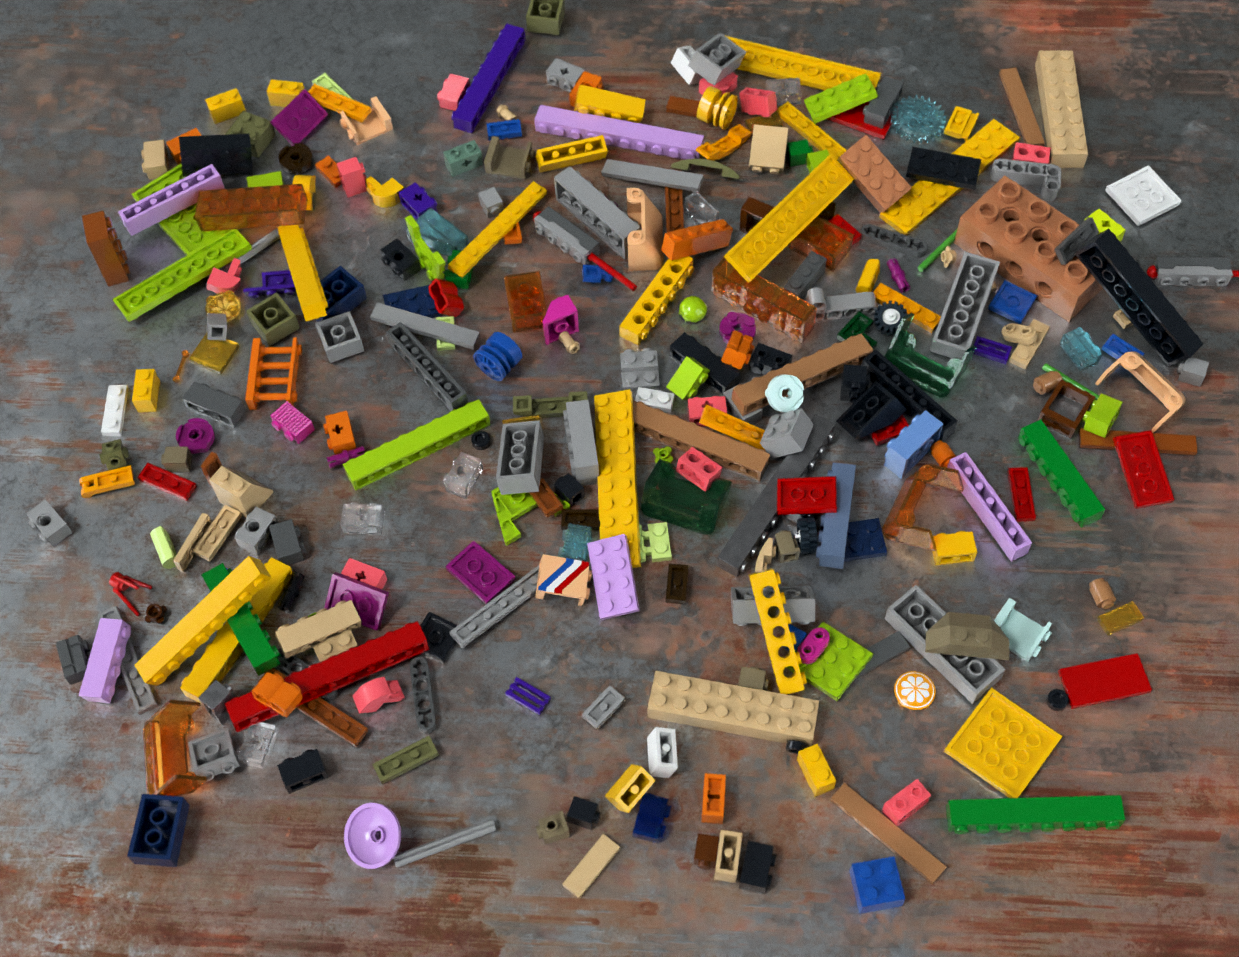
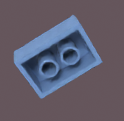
(912, 443)

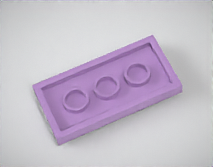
(613, 577)

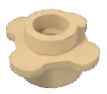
(948, 256)

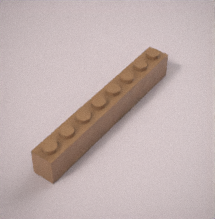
(808, 370)
(684, 435)

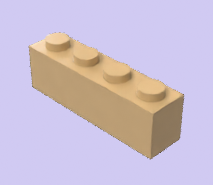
(317, 628)

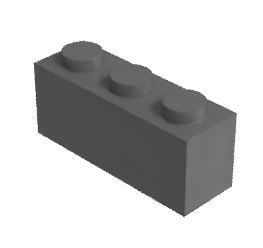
(881, 107)
(806, 275)
(214, 404)

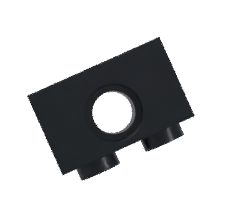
(400, 260)

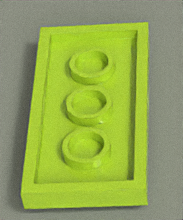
(840, 98)

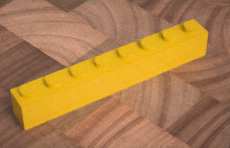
(303, 272)
(203, 621)
(225, 647)

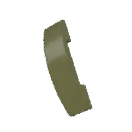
(686, 164)
(545, 407)

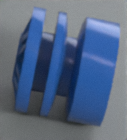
(498, 356)

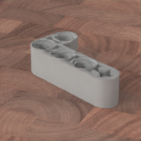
(1031, 174)
(841, 306)

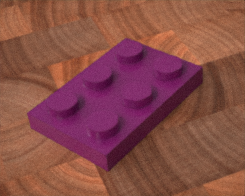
(299, 118)
(480, 572)
(367, 599)

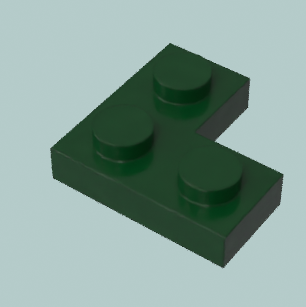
(858, 324)

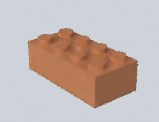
(874, 174)

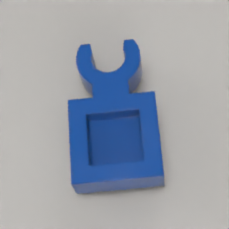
(594, 274)

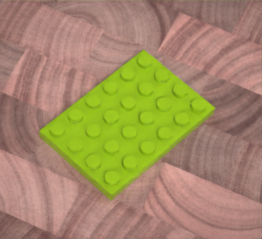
(181, 226)

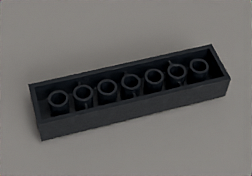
(1139, 298)

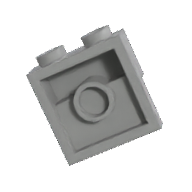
(639, 369)
(213, 754)

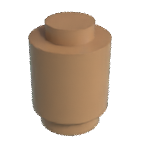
(1047, 382)
(1102, 593)

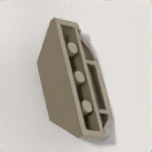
(967, 636)

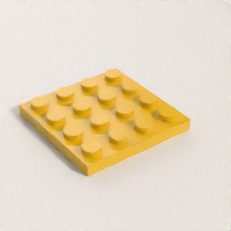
(1003, 744)

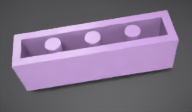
(105, 660)

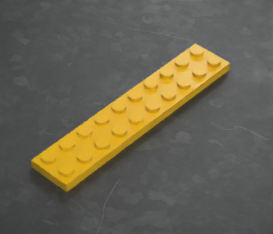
(787, 64)
(928, 197)
(788, 218)
(617, 469)

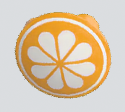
(914, 690)

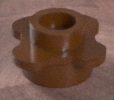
(151, 610)

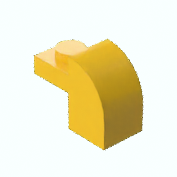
(309, 185)
(386, 194)

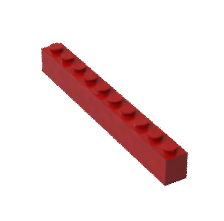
(336, 672)

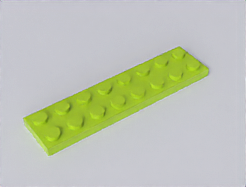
(181, 274)

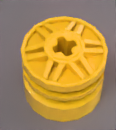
(717, 107)

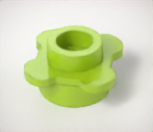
(666, 451)

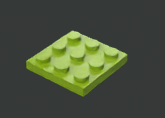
(836, 665)

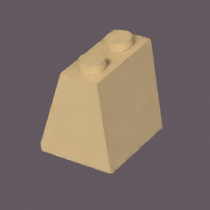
(768, 149)
(239, 490)

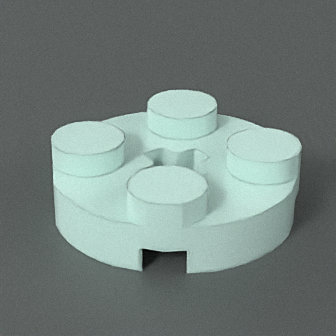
(775, 389)

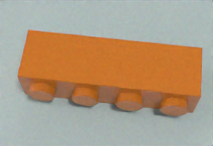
(696, 239)

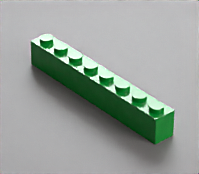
(1035, 813)

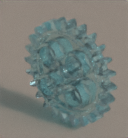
(929, 116)

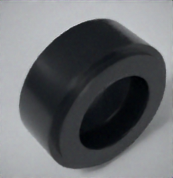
(480, 440)
(1057, 700)
(795, 746)

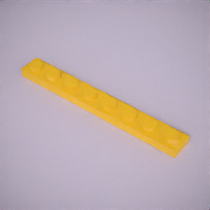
(497, 229)

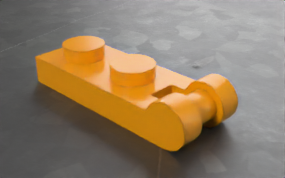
(106, 481)

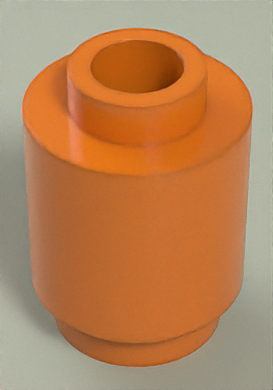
(942, 453)

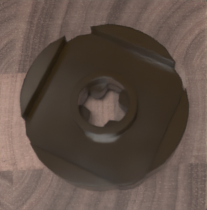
(295, 166)

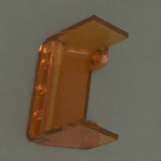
(901, 519)
(166, 750)

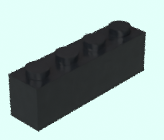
(721, 375)

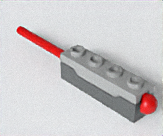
(574, 242)
(1192, 271)

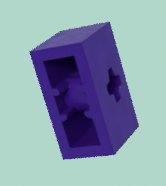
(416, 200)

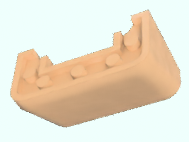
(644, 244)

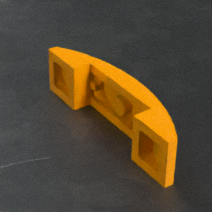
(725, 146)

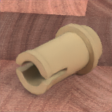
(505, 113)
(571, 345)

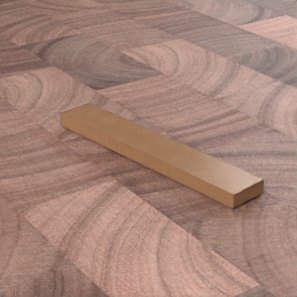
(1021, 107)
(888, 833)

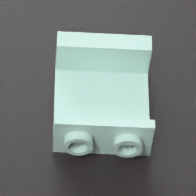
(1021, 631)

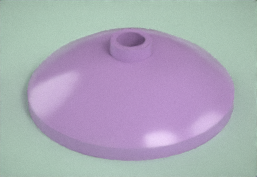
(363, 838)

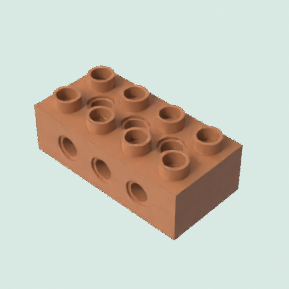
(1022, 235)

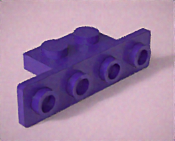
(273, 283)

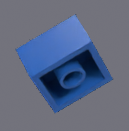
(877, 885)

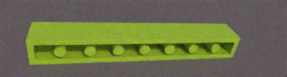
(416, 444)

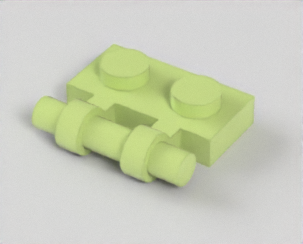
(659, 542)

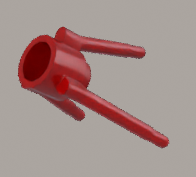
(122, 583)

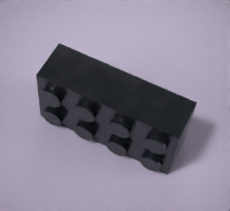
(225, 152)

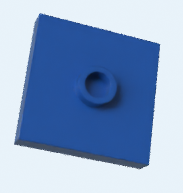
(1012, 302)

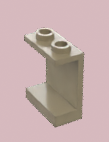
(507, 160)

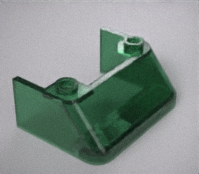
(919, 368)

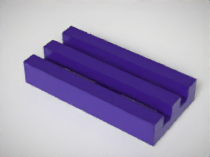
(990, 352)
(513, 687)

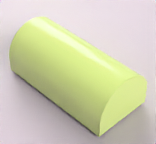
(164, 547)

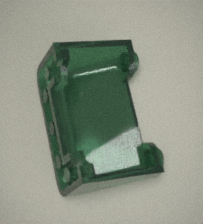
(682, 501)

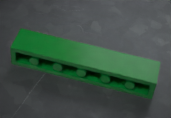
(1061, 473)
(246, 628)

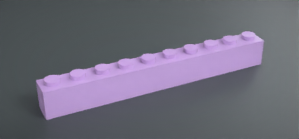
(618, 132)

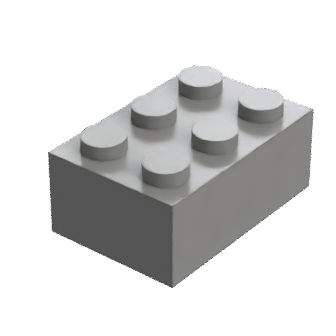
(716, 59)

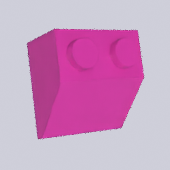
(559, 318)

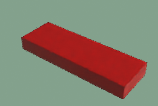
(167, 481)
(1021, 494)

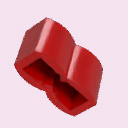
(446, 297)

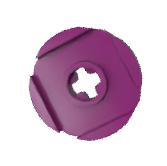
(735, 320)
(200, 444)

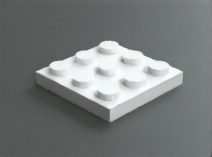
(1143, 195)

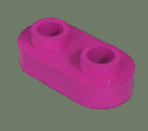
(814, 644)

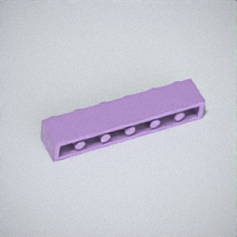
(169, 200)
(991, 508)

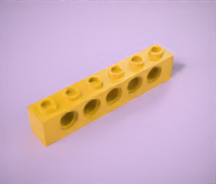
(656, 298)
(785, 684)

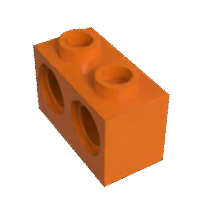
(713, 798)

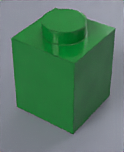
(797, 152)

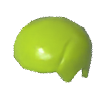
(692, 309)

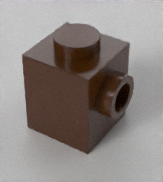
(706, 851)

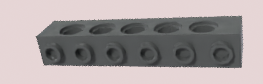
(426, 367)

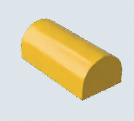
(868, 276)

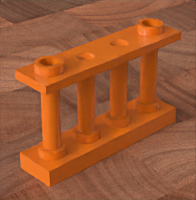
(257, 365)

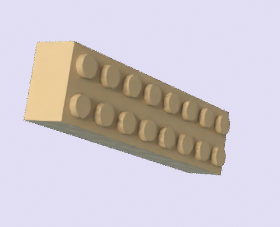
(1061, 109)
(732, 708)

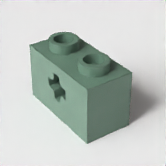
(463, 158)

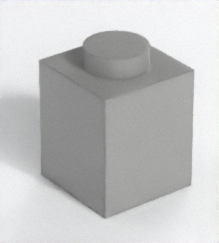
(491, 202)
(216, 326)
(1192, 371)

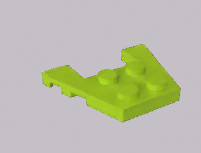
(432, 262)
(512, 507)

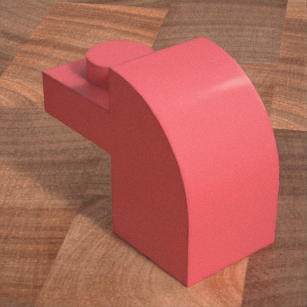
(727, 84)
(221, 281)
(376, 693)

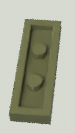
(405, 759)

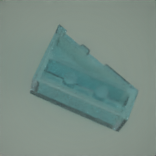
(439, 233)

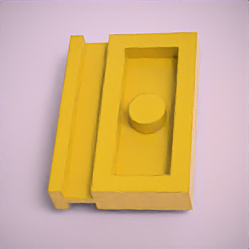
(961, 123)

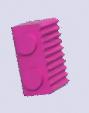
(292, 423)

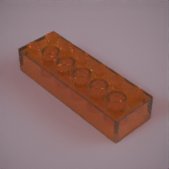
(251, 207)
(764, 301)

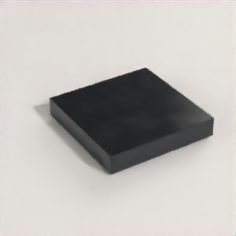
(438, 637)

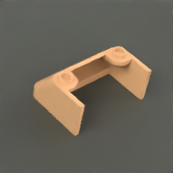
(1152, 380)

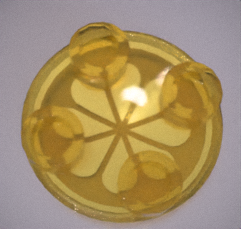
(224, 303)

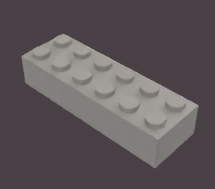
(594, 210)
(965, 306)
(913, 617)

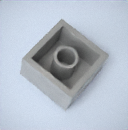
(339, 337)
(786, 433)

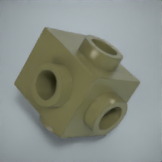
(114, 454)

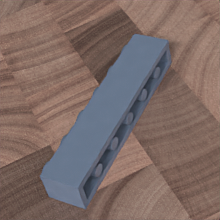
(836, 524)

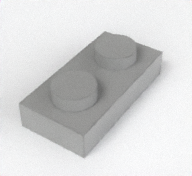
(603, 707)

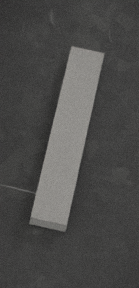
(652, 175)
(425, 326)
(496, 609)
(139, 690)

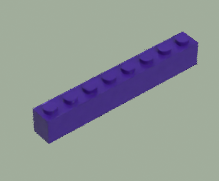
(488, 78)

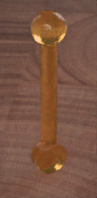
(185, 354)

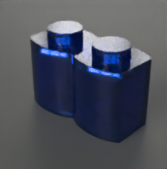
(651, 817)

